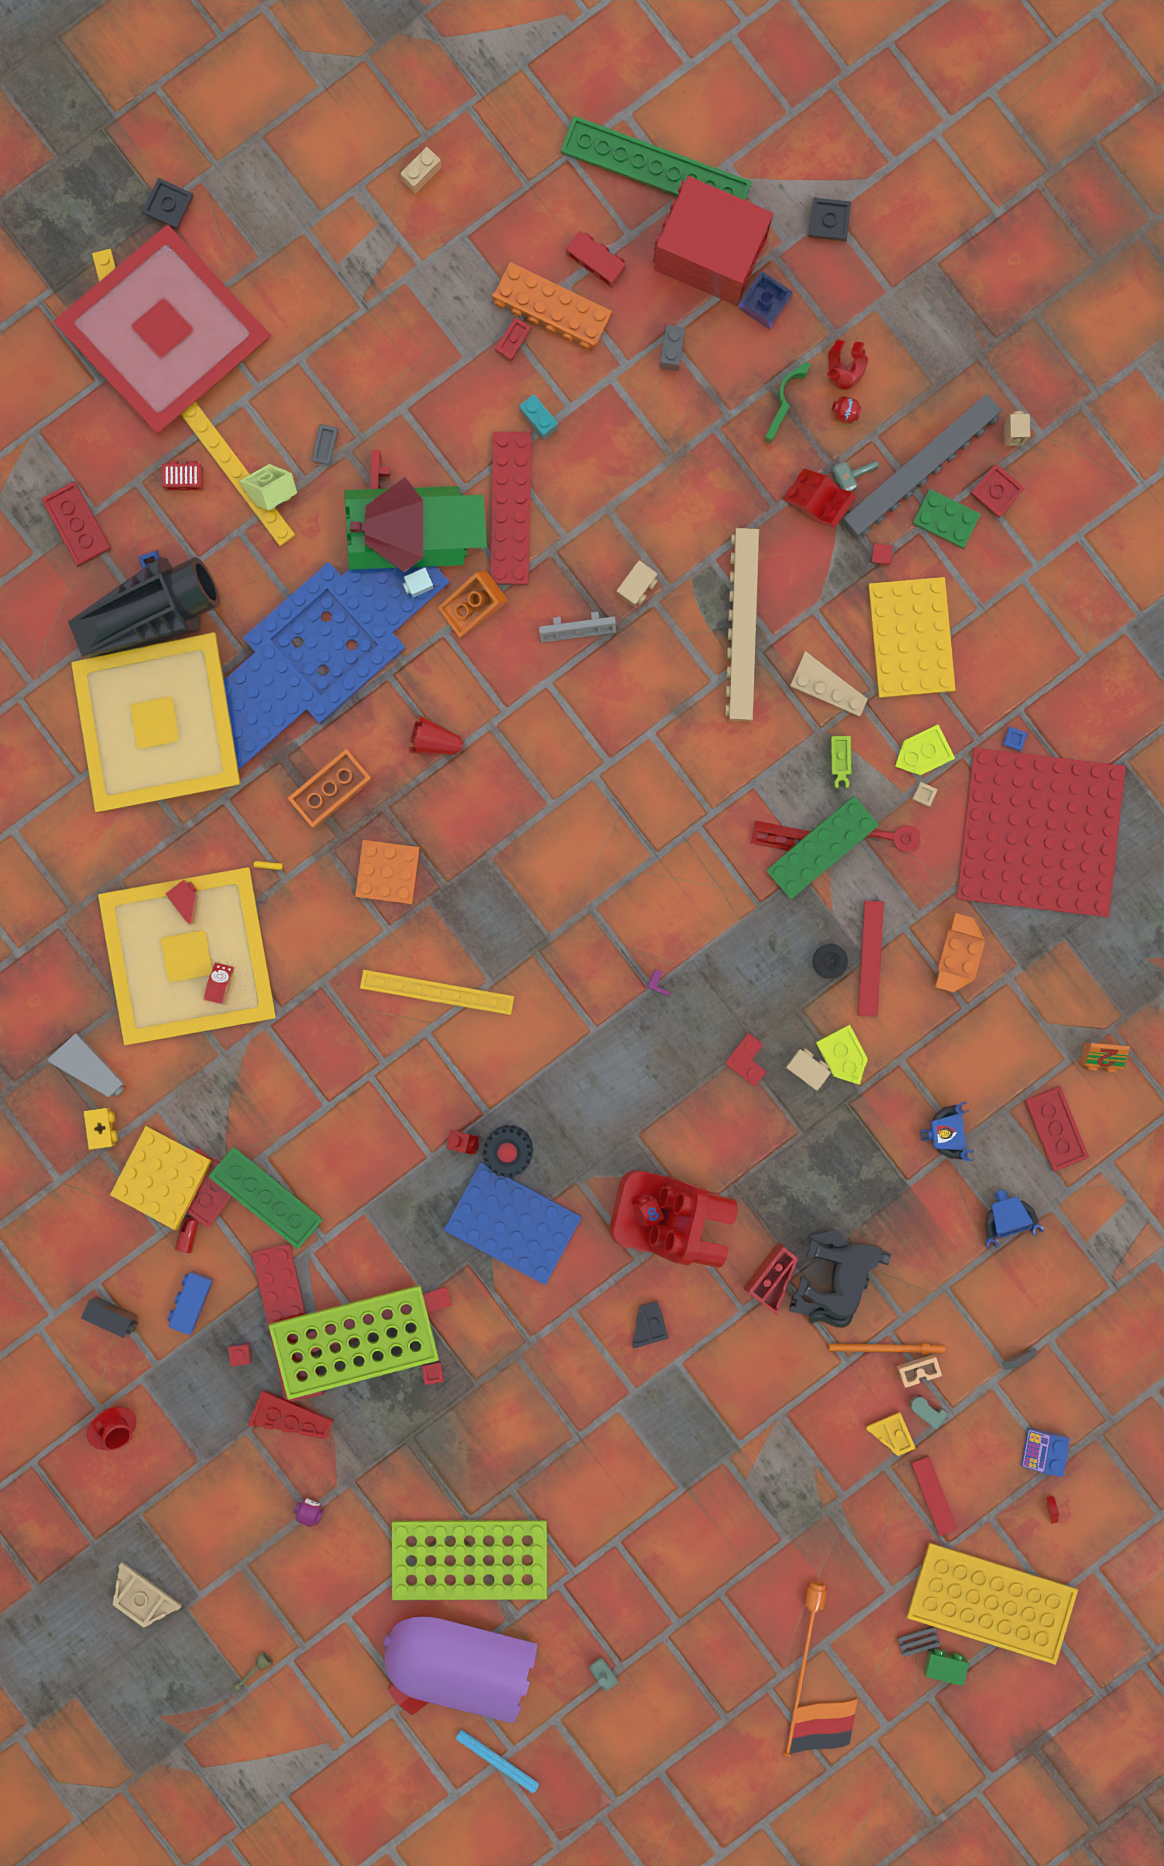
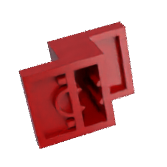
(819, 497)

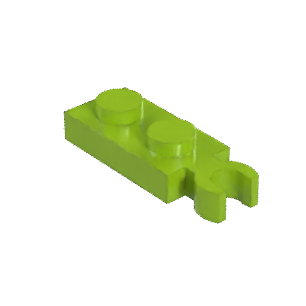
(841, 758)

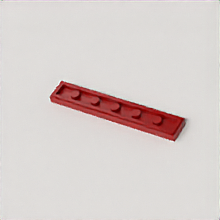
(870, 958)

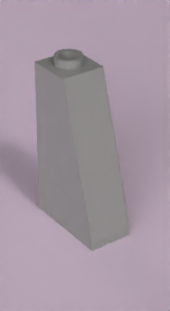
(84, 1063)

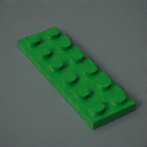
(822, 847)
(265, 1197)

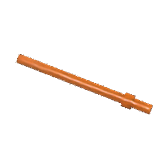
(924, 1348)

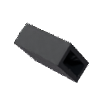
(110, 1317)

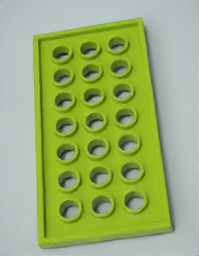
(352, 1372)
(460, 1589)

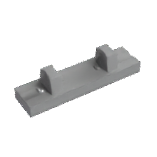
(577, 629)

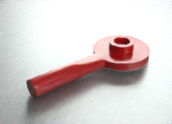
(905, 837)

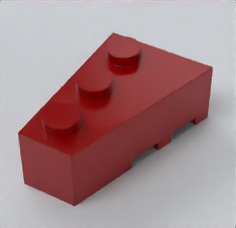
(772, 1278)

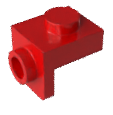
(463, 1142)

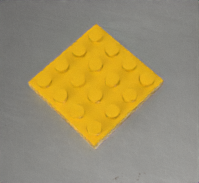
(161, 1178)

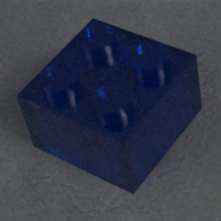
(765, 300)

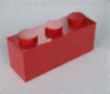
(596, 258)

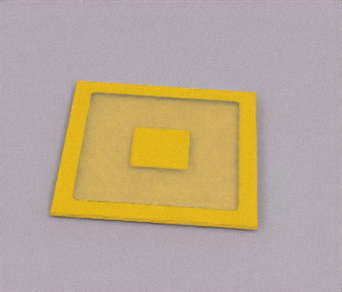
(155, 722)
(165, 963)

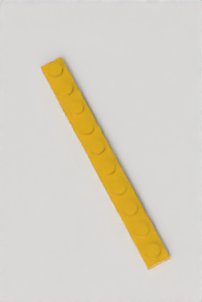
(235, 471)

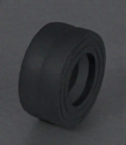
(830, 950)

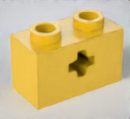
(96, 1137)

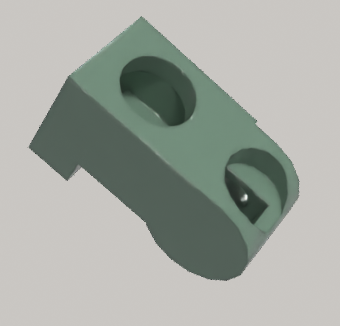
(926, 1412)

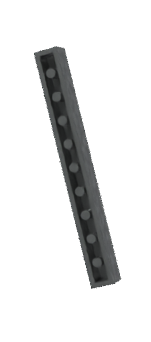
(923, 464)

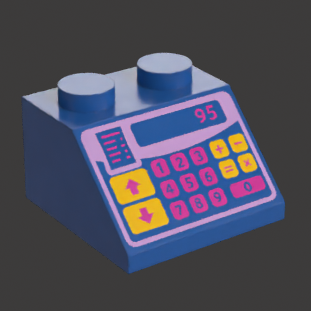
(1045, 1452)

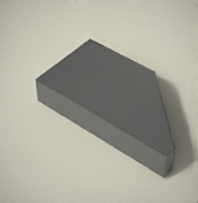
(1019, 1359)

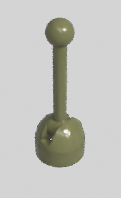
(262, 1662)

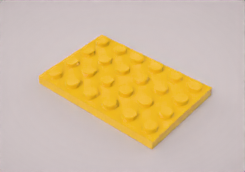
(911, 637)

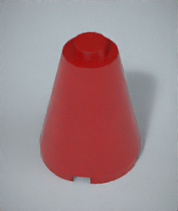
(434, 739)

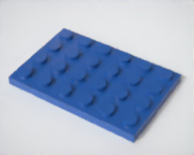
(513, 1224)

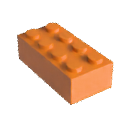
(330, 789)

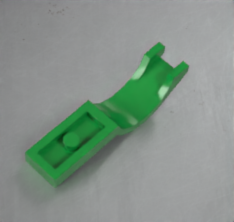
(800, 372)

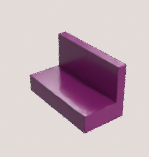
(654, 982)

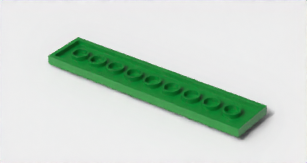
(643, 161)

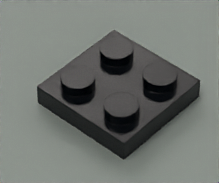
(168, 203)
(829, 219)

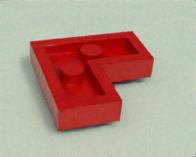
(742, 1062)

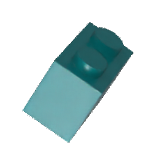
(538, 417)

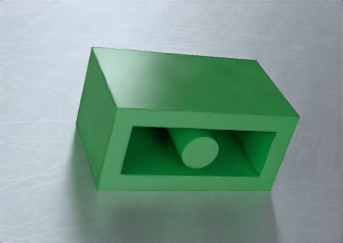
(946, 1666)

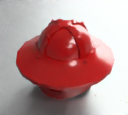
(111, 1428)

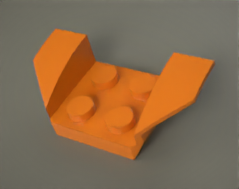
(960, 954)

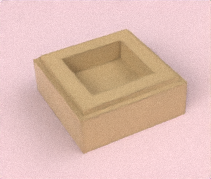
(924, 794)

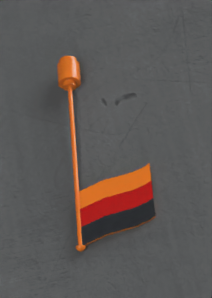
(819, 1724)

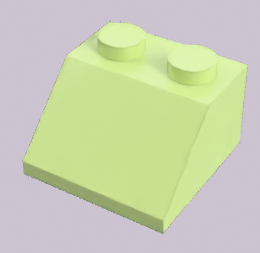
(269, 486)

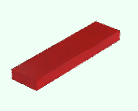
(934, 1495)

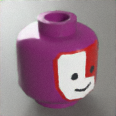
(308, 1512)

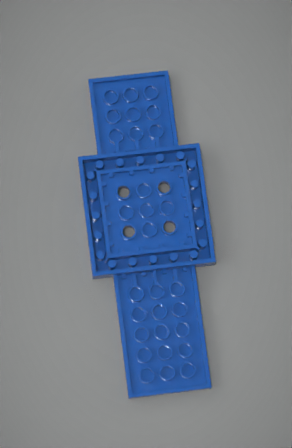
(285, 681)

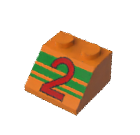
(1104, 1055)

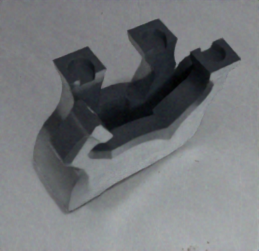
(849, 1278)

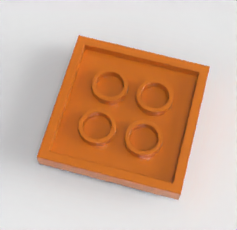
(387, 872)

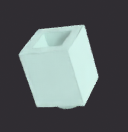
(418, 583)

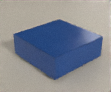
(1014, 739)

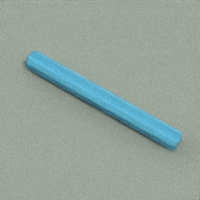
(497, 1761)

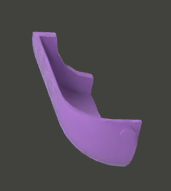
(459, 1666)

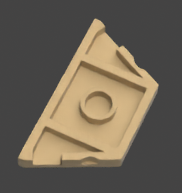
(141, 1598)

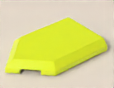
(924, 752)
(844, 1055)

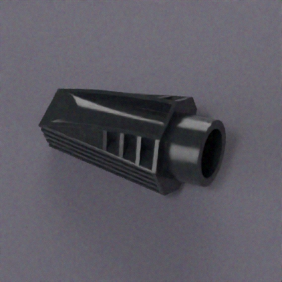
(147, 608)

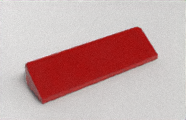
(776, 835)

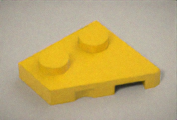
(893, 1433)

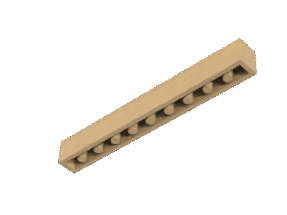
(743, 625)

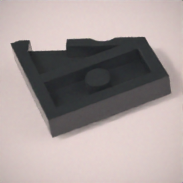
(649, 1325)

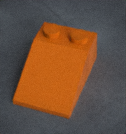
(472, 603)

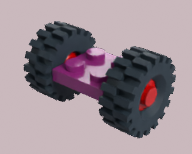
(508, 1151)

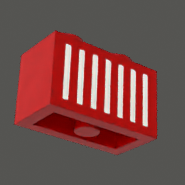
(182, 476)

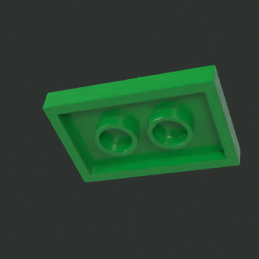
(946, 518)

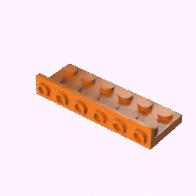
(551, 306)

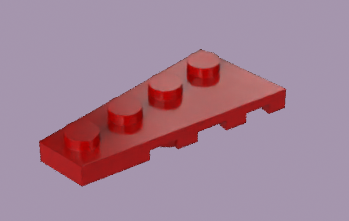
(281, 1414)

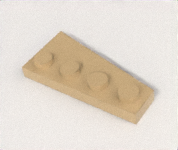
(824, 685)

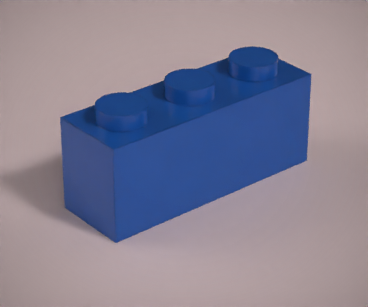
(190, 1302)

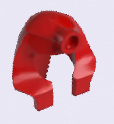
(845, 376)

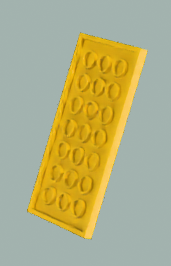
(992, 1603)

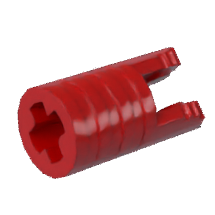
(187, 1235)

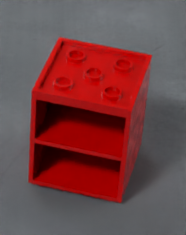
(711, 240)

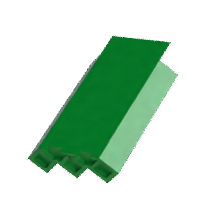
(449, 527)

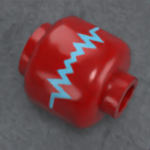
(846, 410)

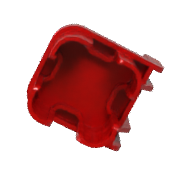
(684, 1212)

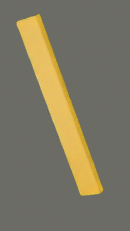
(437, 992)

